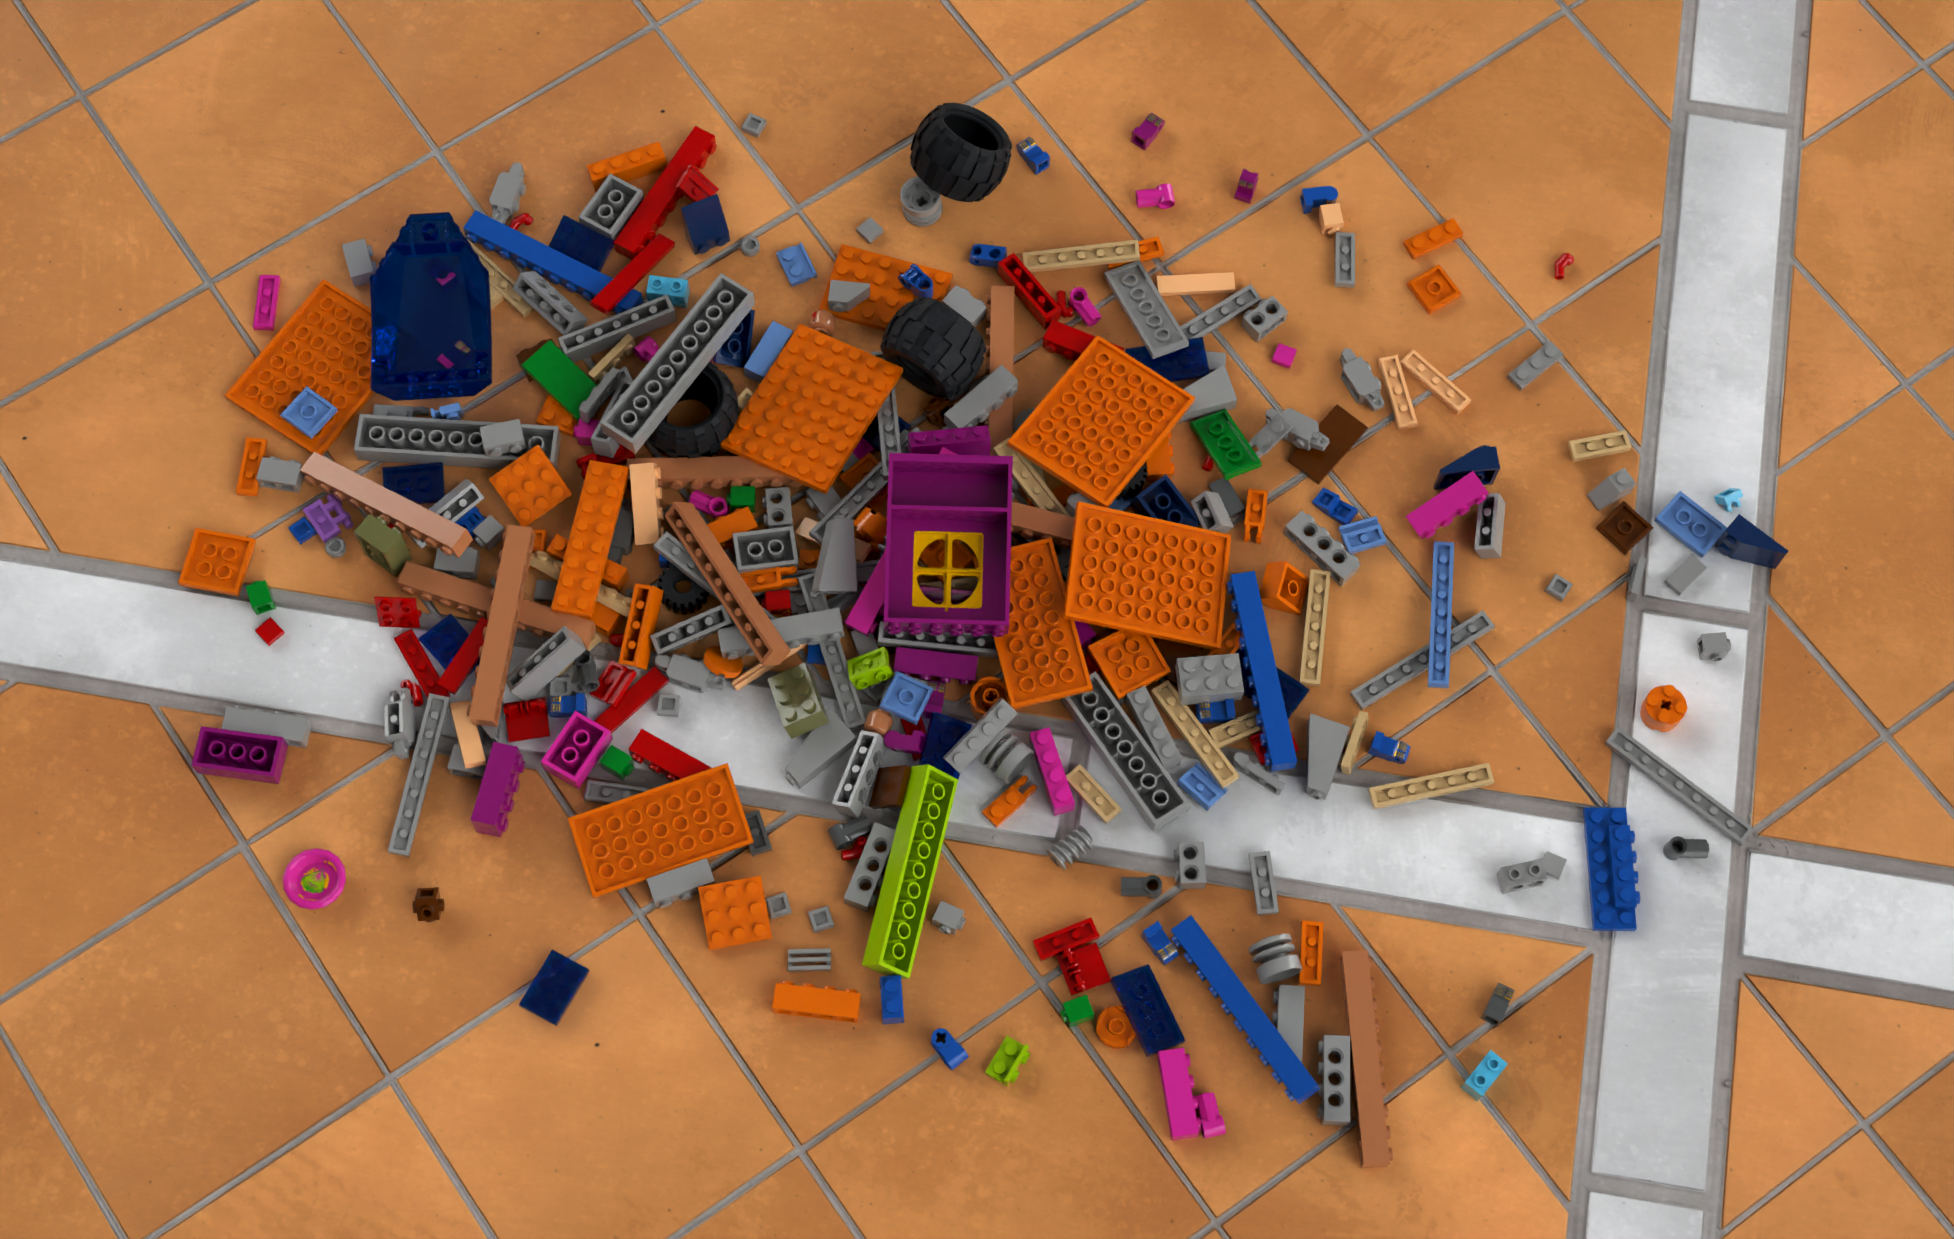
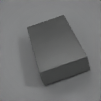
(1228, 496)

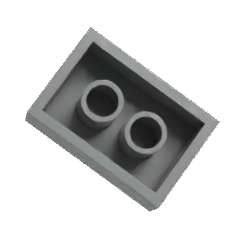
(611, 207)
(765, 549)
(1209, 678)

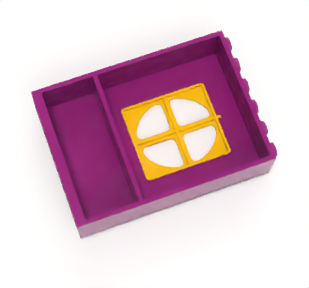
(948, 501)

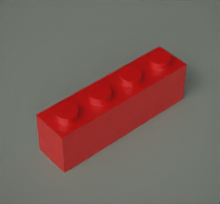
(1029, 290)
(1067, 340)
(664, 757)

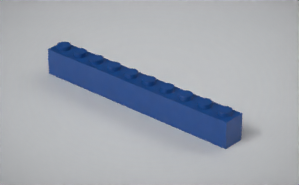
(543, 259)
(1262, 671)
(1245, 1010)

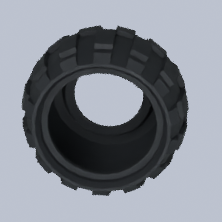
(960, 152)
(933, 347)
(705, 438)

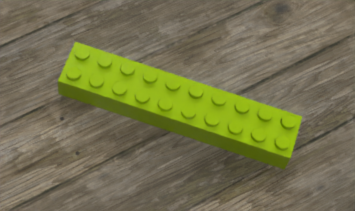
(910, 872)

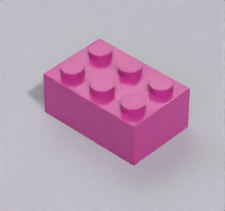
(576, 750)

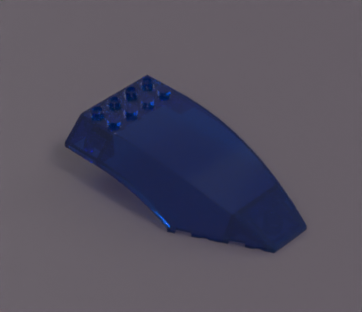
(421, 319)

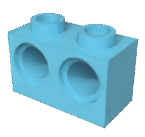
(676, 289)
(1484, 1075)

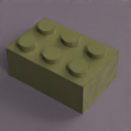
(383, 544)
(798, 700)

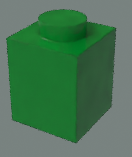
(742, 497)
(260, 597)
(617, 763)
(1077, 1011)

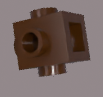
(936, 409)
(428, 904)

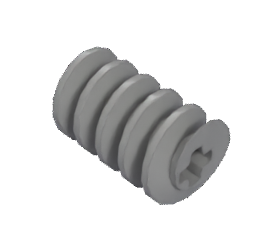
(1070, 847)

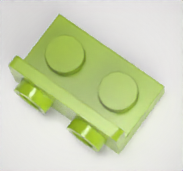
(869, 668)
(1007, 1061)

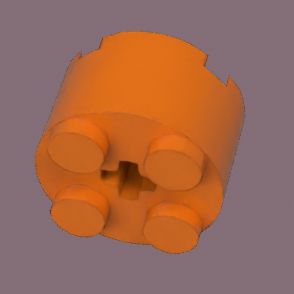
(870, 528)
(984, 689)
(1667, 718)

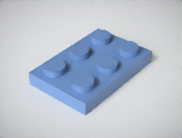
(1690, 524)

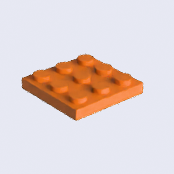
(531, 486)
(217, 562)
(1128, 661)
(735, 912)

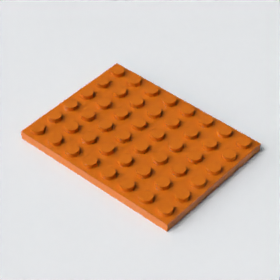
(319, 348)
(812, 408)
(1101, 422)
(1147, 576)

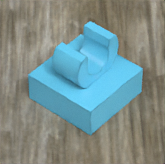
(1729, 496)

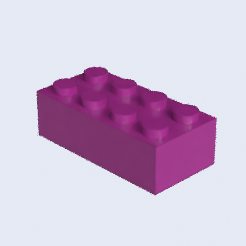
(239, 755)
(497, 789)

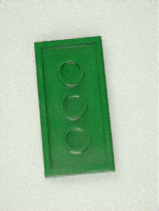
(559, 377)
(1225, 444)

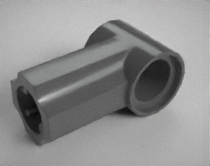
(587, 671)
(844, 834)
(1687, 848)
(1138, 886)

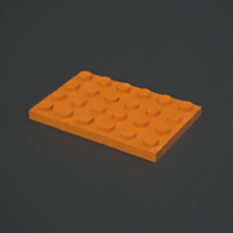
(886, 291)

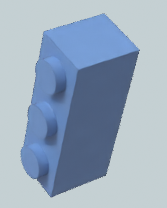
(767, 351)

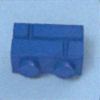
(891, 999)

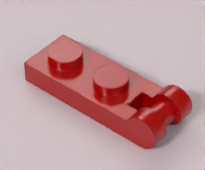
(619, 458)

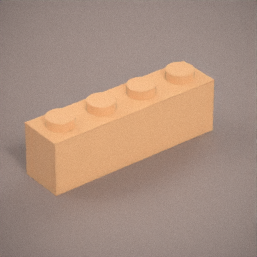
(646, 503)

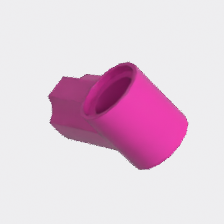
(1160, 196)
(1084, 308)
(646, 349)
(708, 504)
(1211, 1120)

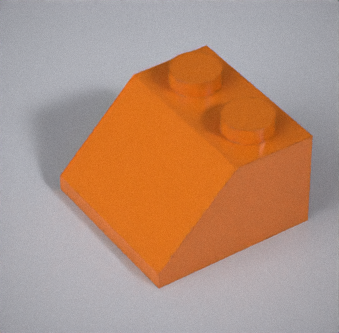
(1284, 587)

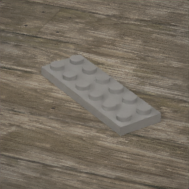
(1146, 309)

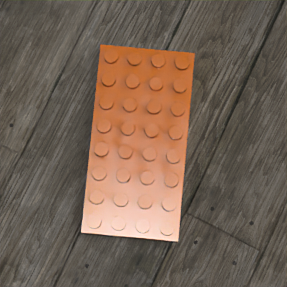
(1042, 649)
(660, 830)

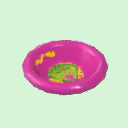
(314, 878)

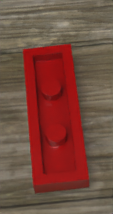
(1066, 938)

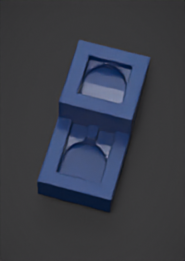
(1334, 507)

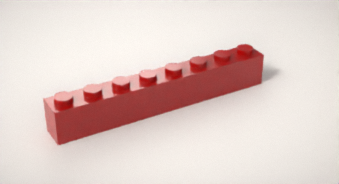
(663, 195)

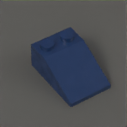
(705, 224)
(737, 347)
(1481, 460)
(1165, 502)
(1750, 544)

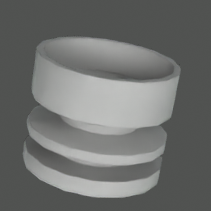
(913, 196)
(1003, 753)
(1276, 963)

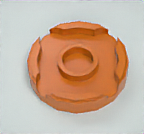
(717, 664)
(1114, 1028)

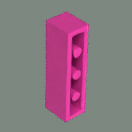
(1447, 505)
(1051, 771)
(1178, 1094)

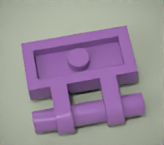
(322, 520)

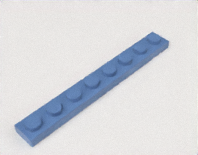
(1441, 615)

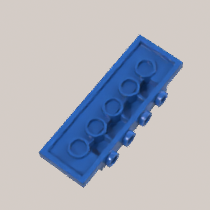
(1611, 869)

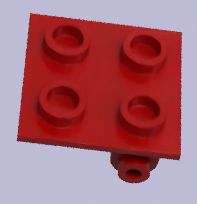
(397, 612)
(527, 719)
(1083, 968)

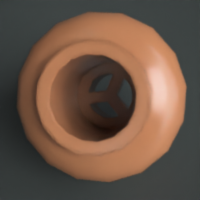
(823, 322)
(878, 722)

